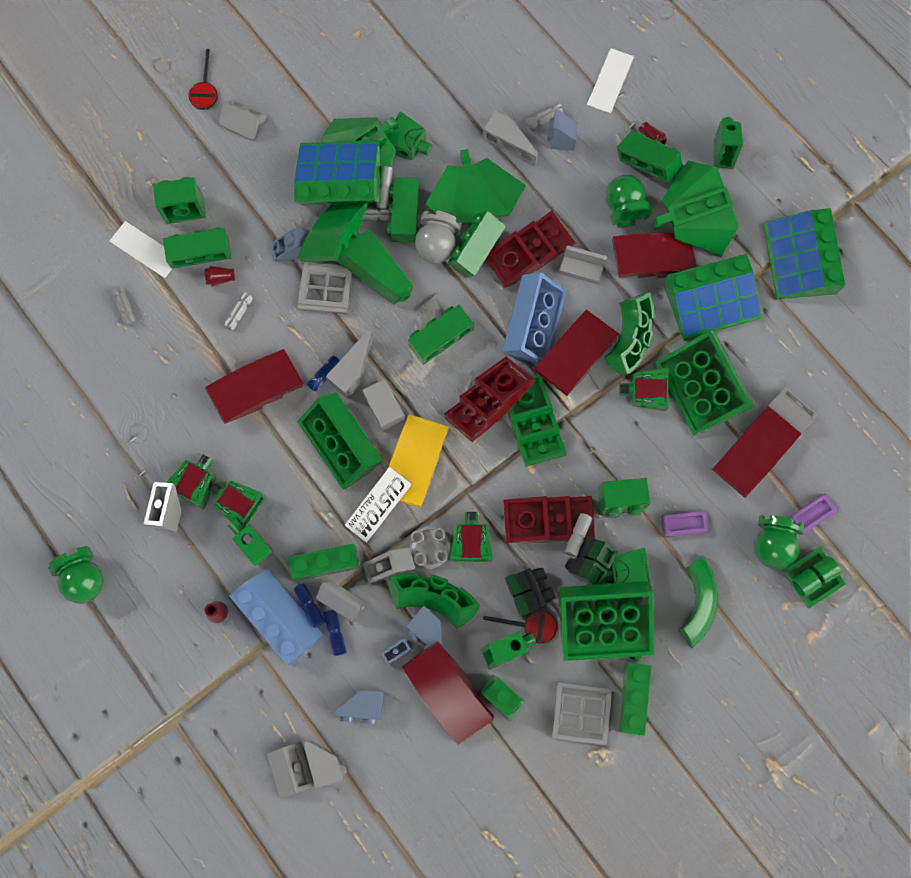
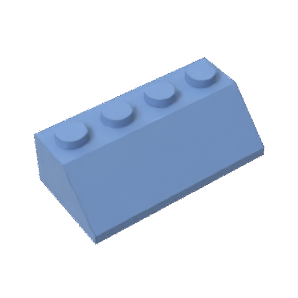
(534, 318)
(276, 616)

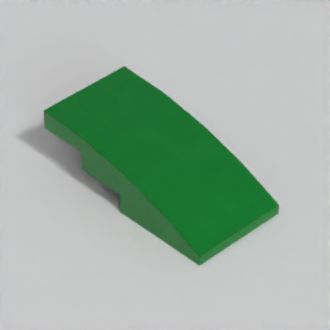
(332, 232)
(536, 426)

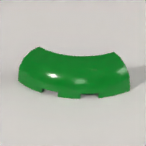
(635, 334)
(434, 594)
(705, 602)

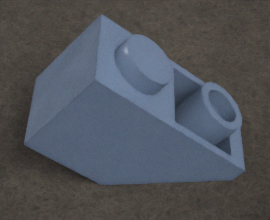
(562, 132)
(289, 245)
(425, 627)
(363, 705)

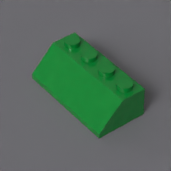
(339, 440)

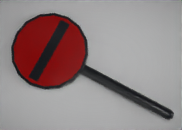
(203, 94)
(539, 623)

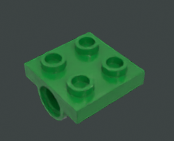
(814, 577)

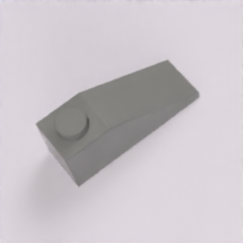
(506, 135)
(350, 369)

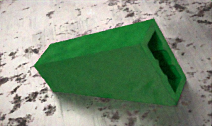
(375, 267)

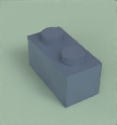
(396, 651)

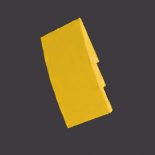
(418, 456)

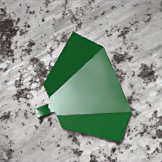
(364, 130)
(475, 190)
(699, 209)

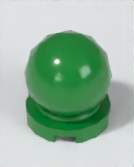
(626, 199)
(777, 543)
(77, 576)

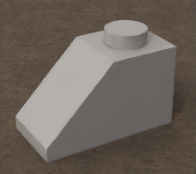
(163, 508)
(388, 565)
(324, 765)

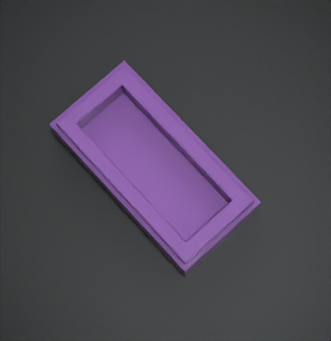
(814, 512)
(685, 524)

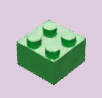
(179, 200)
(623, 496)

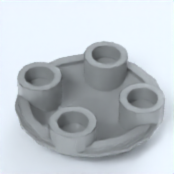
(430, 547)

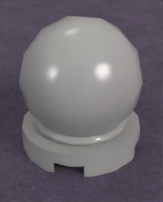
(436, 237)

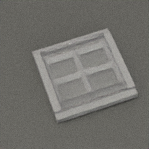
(325, 288)
(581, 713)

